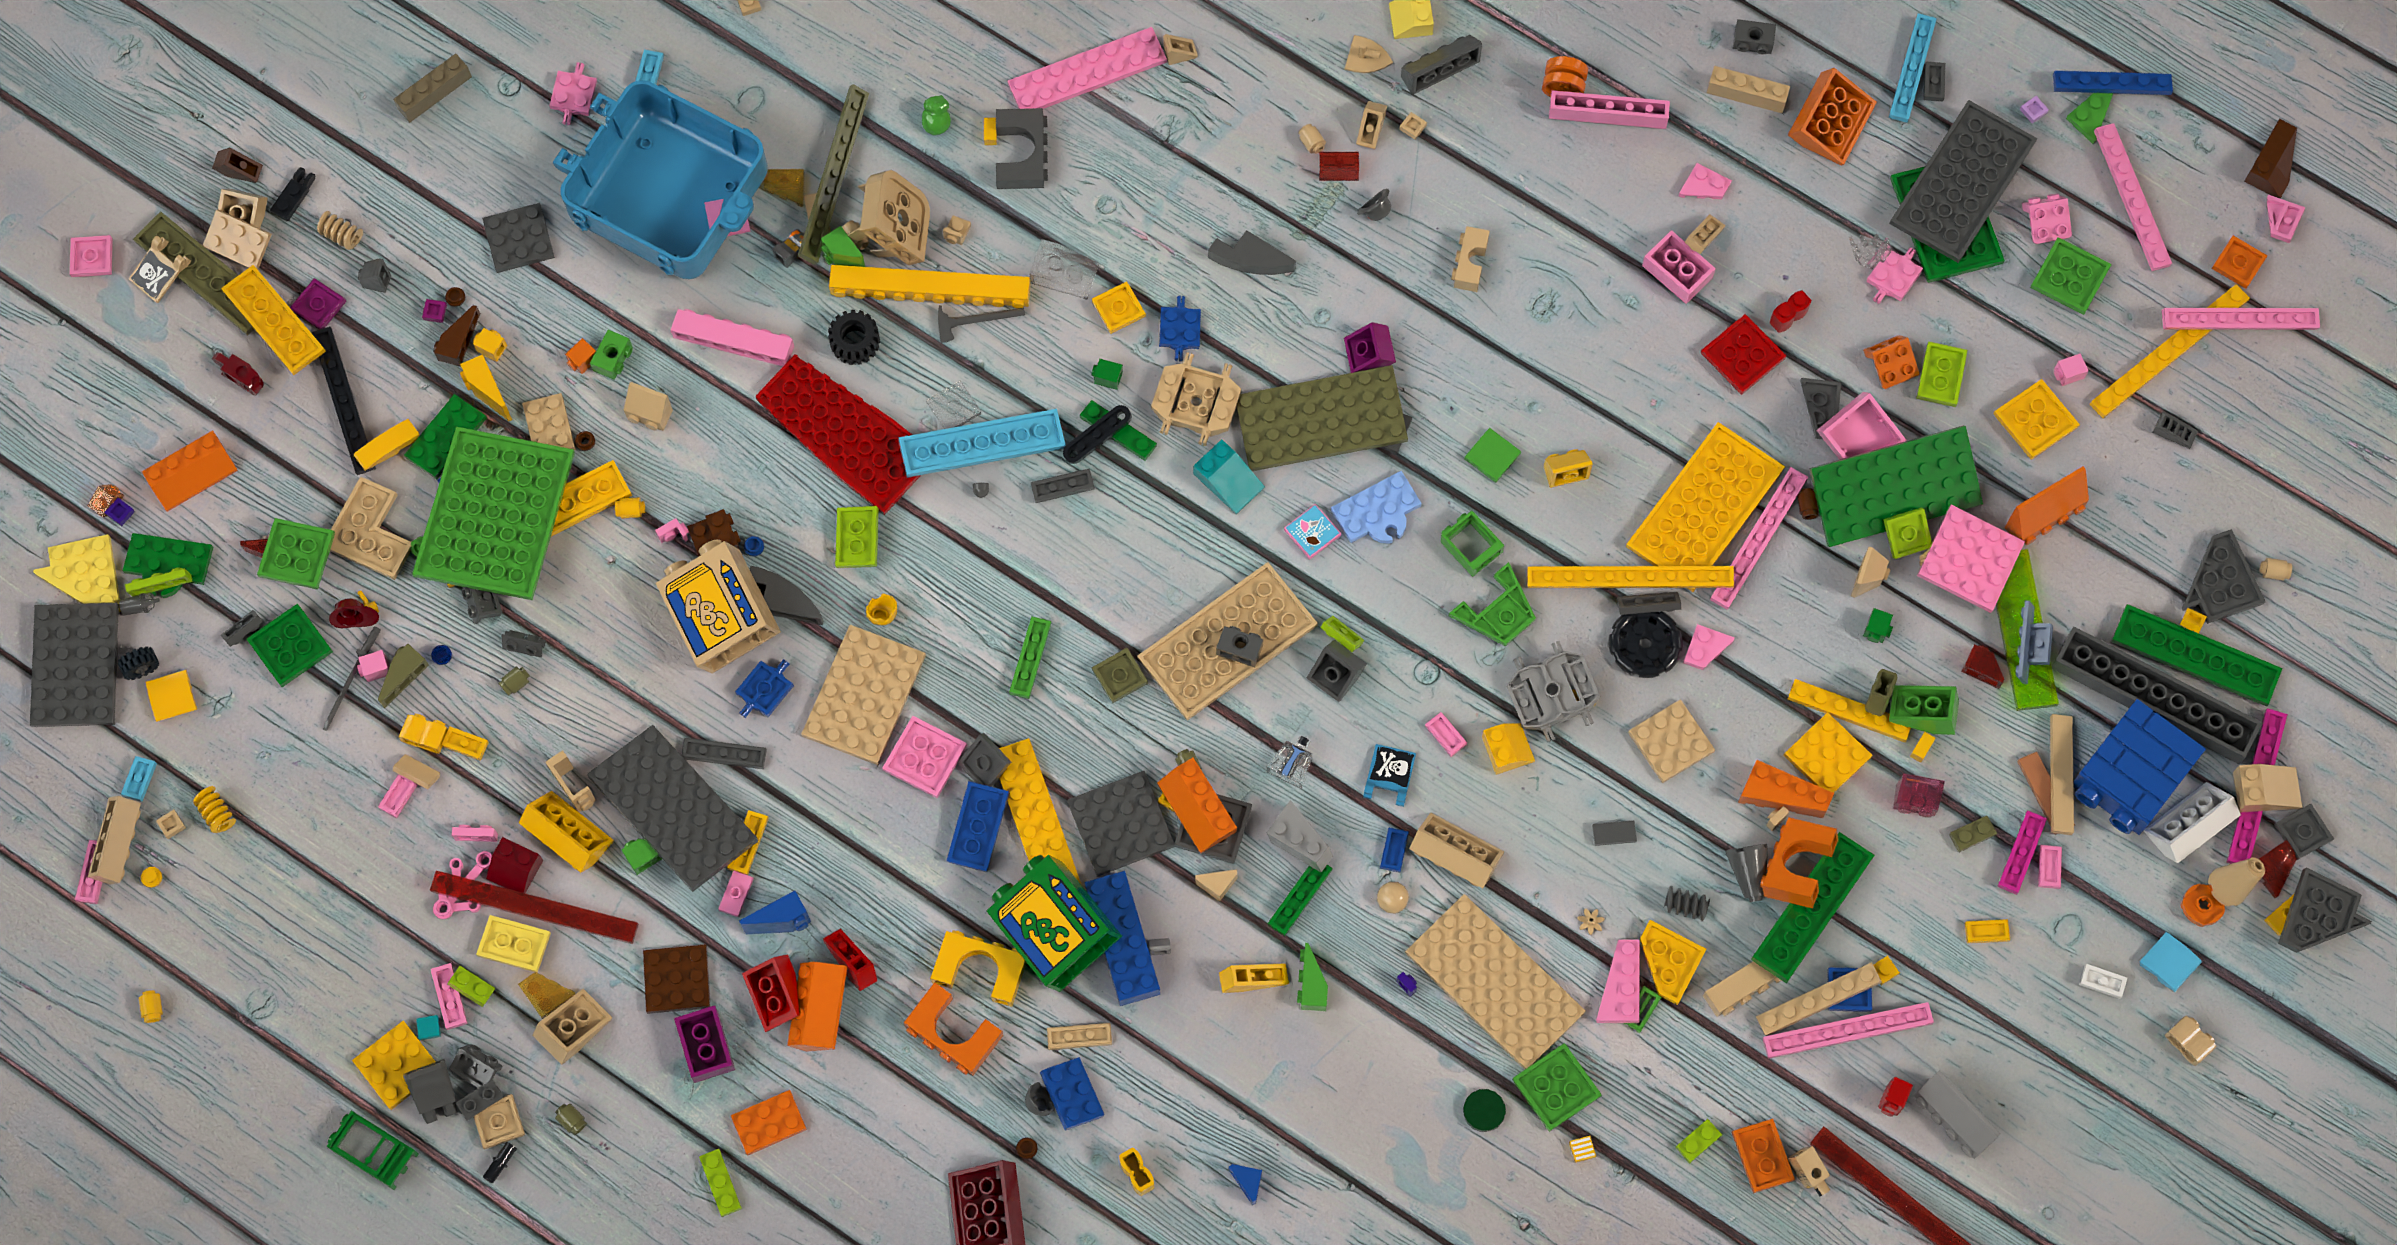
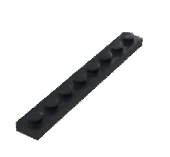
(342, 396)

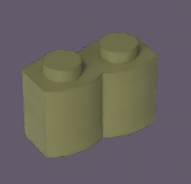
(1881, 692)

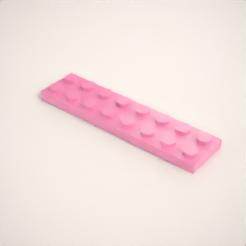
(1088, 70)

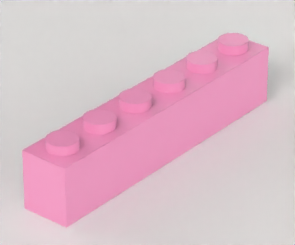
(1609, 109)
(732, 337)

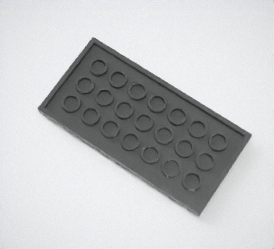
(1963, 181)
(672, 808)

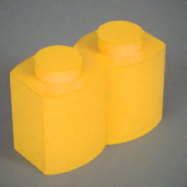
(423, 733)
(1140, 1176)

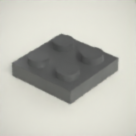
(984, 761)
(2304, 831)

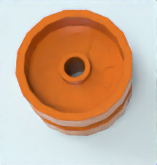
(1564, 75)

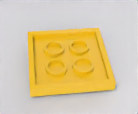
(2036, 419)
(1828, 754)
(389, 1059)

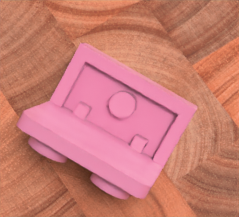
(2048, 218)

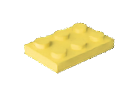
(513, 943)

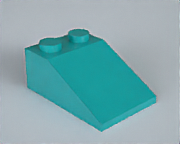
(1228, 476)

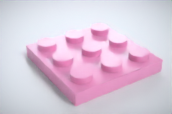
(924, 756)

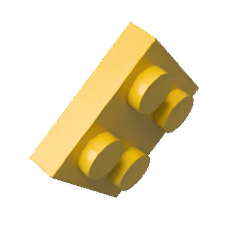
(1118, 307)

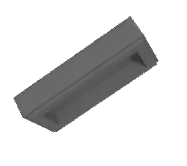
(1614, 833)

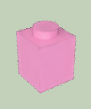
(2070, 369)
(373, 666)

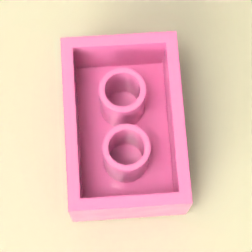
(1678, 267)

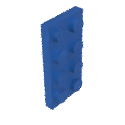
(977, 826)

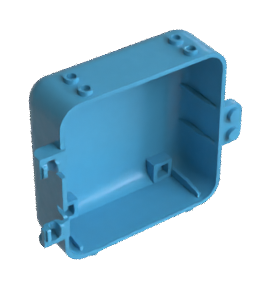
(654, 173)

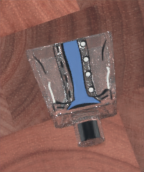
(1292, 762)

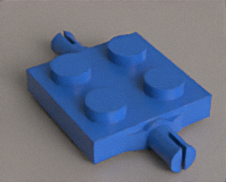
(1180, 328)
(764, 688)

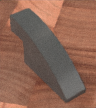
(1251, 256)
(785, 598)

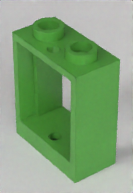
(1482, 560)

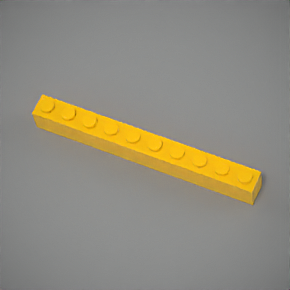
(929, 286)

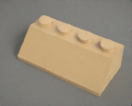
(1456, 850)

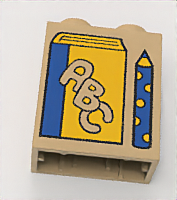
(717, 606)

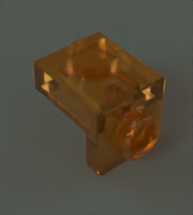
(103, 498)

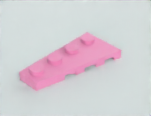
(1622, 990)

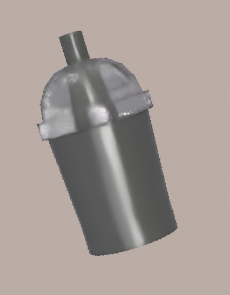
(138, 604)

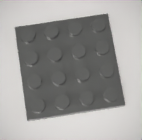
(1120, 823)

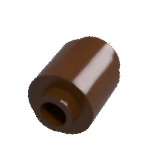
(1808, 504)

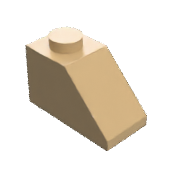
(1371, 124)

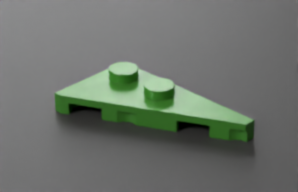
(2090, 114)

